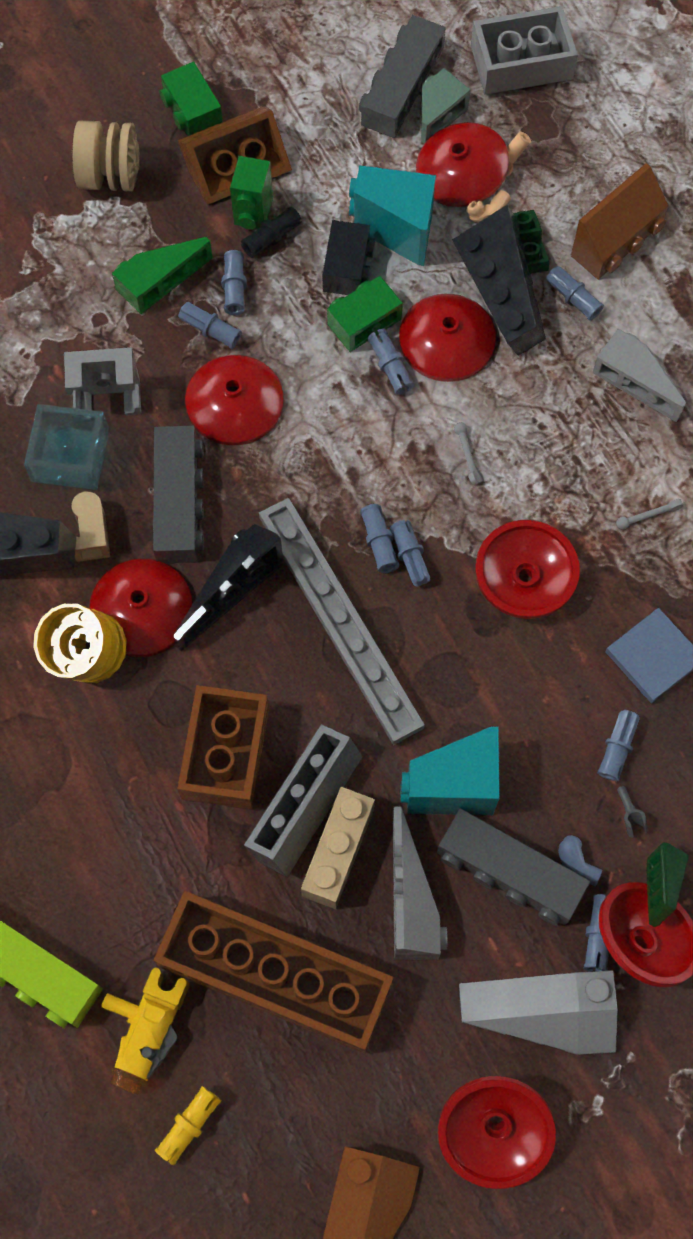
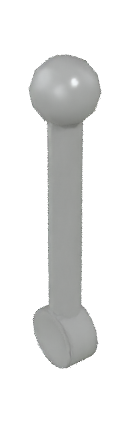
(474, 476)
(623, 522)

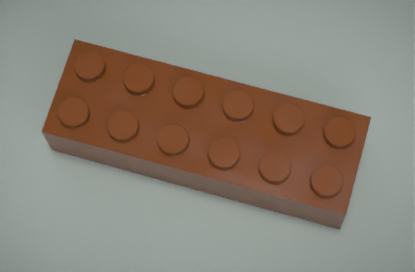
(274, 971)

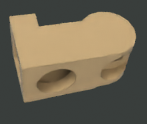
(92, 527)

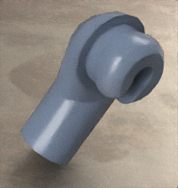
(573, 859)

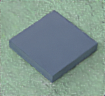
(653, 655)

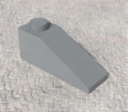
(635, 370)

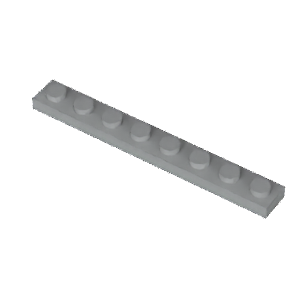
(342, 623)

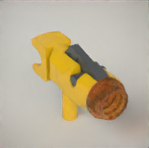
(149, 1032)

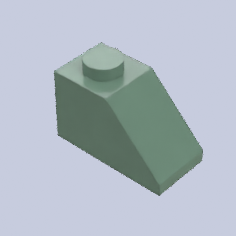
(442, 102)

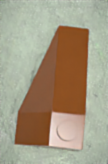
(370, 1196)

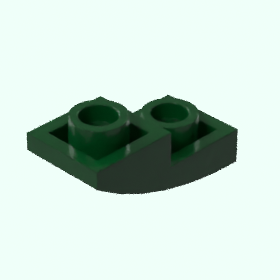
(532, 239)

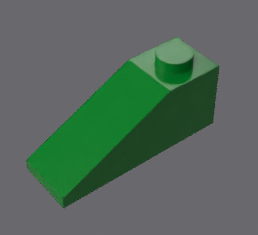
(158, 271)

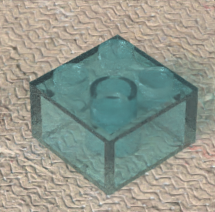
(67, 446)

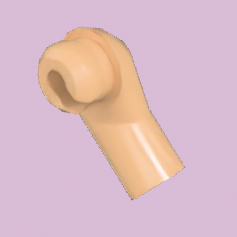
(516, 148)
(479, 211)

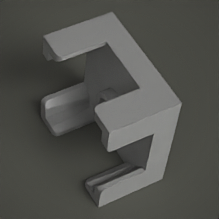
(102, 373)

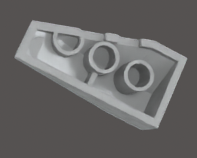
(415, 912)
(552, 1010)

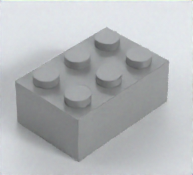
(523, 50)

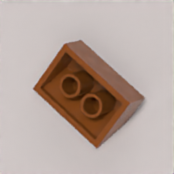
(215, 151)
(620, 223)

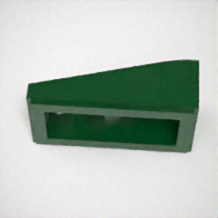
(664, 881)

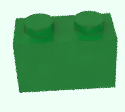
(190, 99)
(251, 192)
(364, 312)

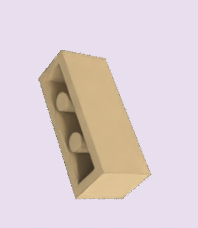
(338, 848)

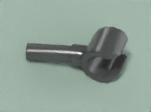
(633, 816)

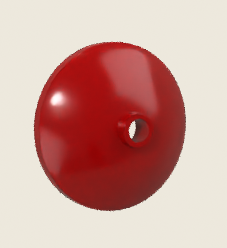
(466, 175)
(442, 351)
(236, 415)
(532, 550)
(152, 622)
(648, 953)
(501, 1152)

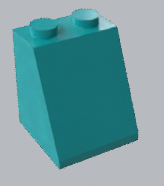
(395, 207)
(455, 777)

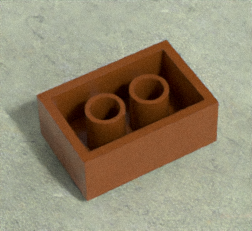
(223, 747)

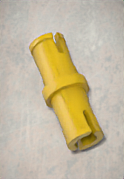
(188, 1125)

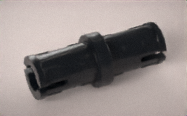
(271, 232)

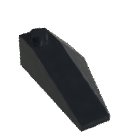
(242, 568)

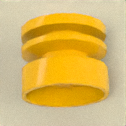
(62, 642)

